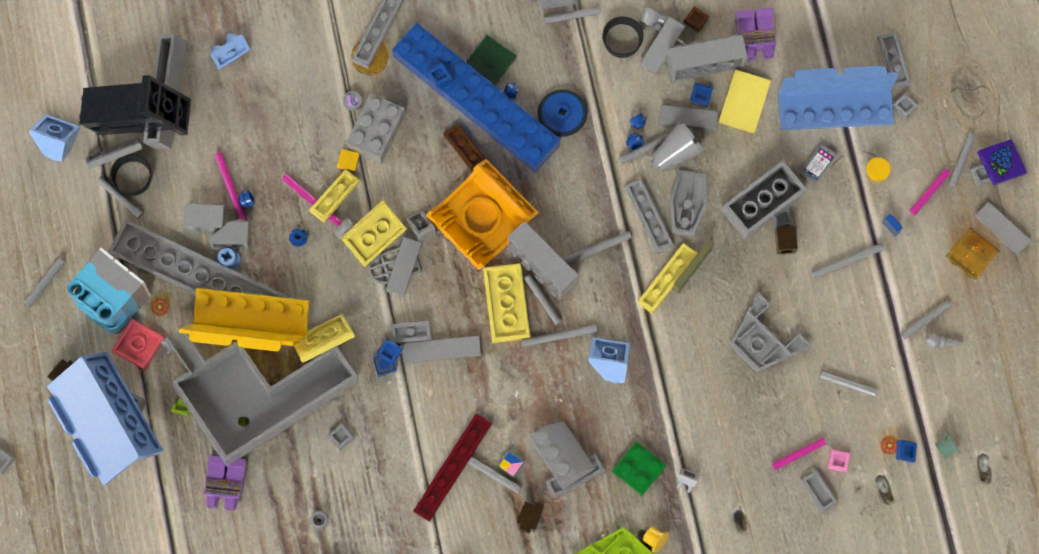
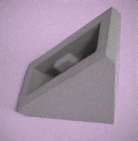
(421, 226)

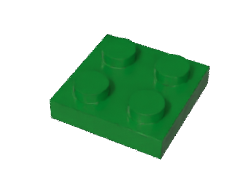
(639, 468)

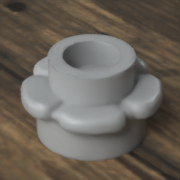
(314, 520)

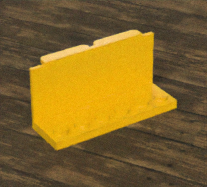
(251, 319)

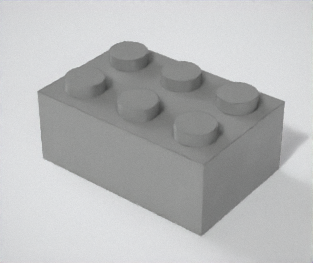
(376, 128)

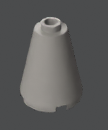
(676, 148)

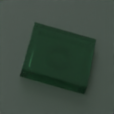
(491, 59)

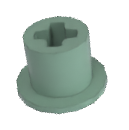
(947, 446)

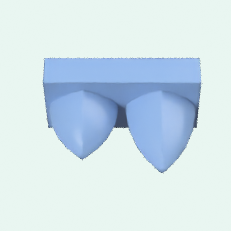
(234, 48)

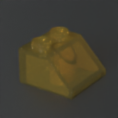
(972, 254)

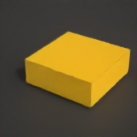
(348, 160)

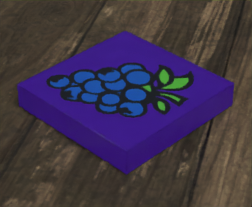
(1002, 162)

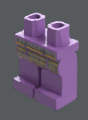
(760, 39)
(224, 486)

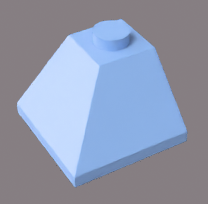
(54, 137)
(609, 359)

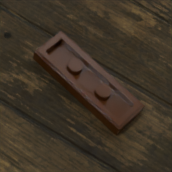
(464, 146)

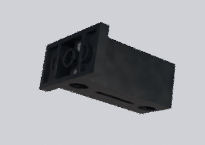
(135, 108)

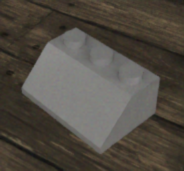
(561, 453)

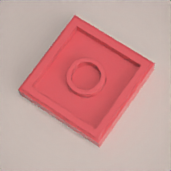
(138, 344)

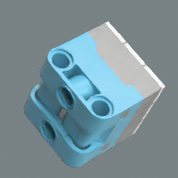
(108, 292)

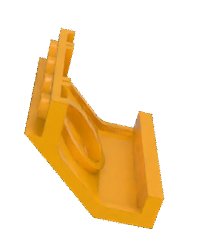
(482, 214)

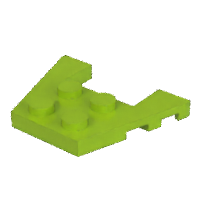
(617, 543)

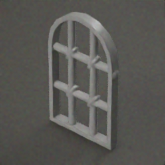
(384, 263)

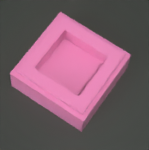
(838, 460)

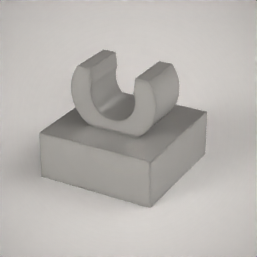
(687, 477)

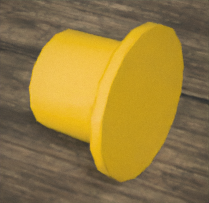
(878, 169)
(655, 538)

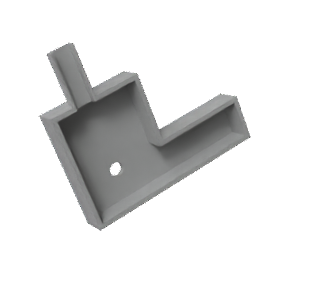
(233, 387)

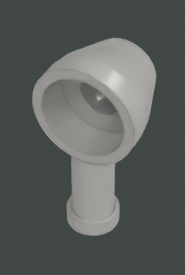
(650, 17)

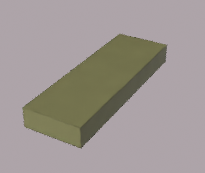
(693, 266)

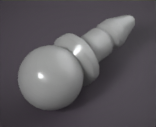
(934, 341)

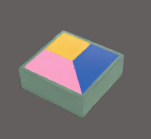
(511, 464)

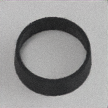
(626, 21)
(125, 159)

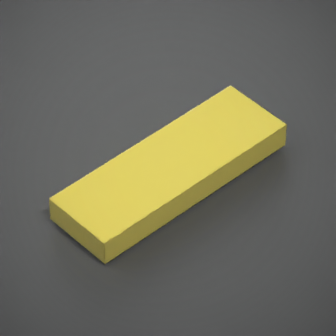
(334, 195)

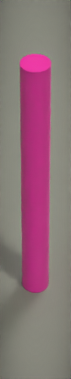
(230, 186)
(307, 196)

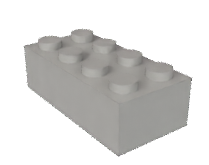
(706, 57)
(764, 200)
(542, 260)

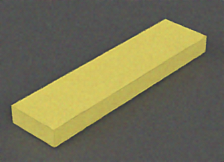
(666, 278)

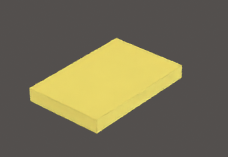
(744, 101)
(373, 233)
(324, 338)

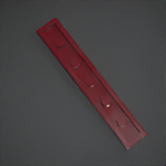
(452, 467)

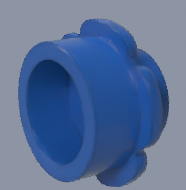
(510, 90)
(638, 121)
(634, 141)
(246, 199)
(298, 242)

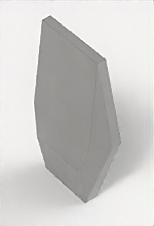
(688, 202)

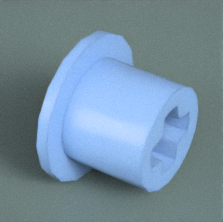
(229, 258)

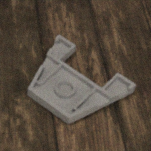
(758, 344)

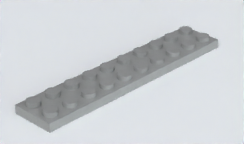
(179, 264)

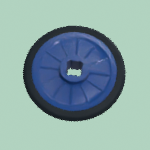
(568, 102)

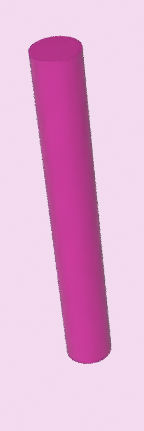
(929, 192)
(798, 454)

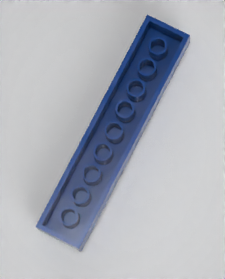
(478, 98)

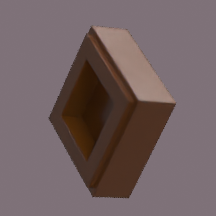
(696, 19)

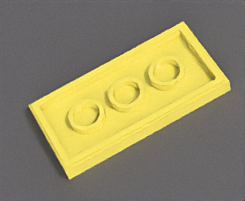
(506, 303)

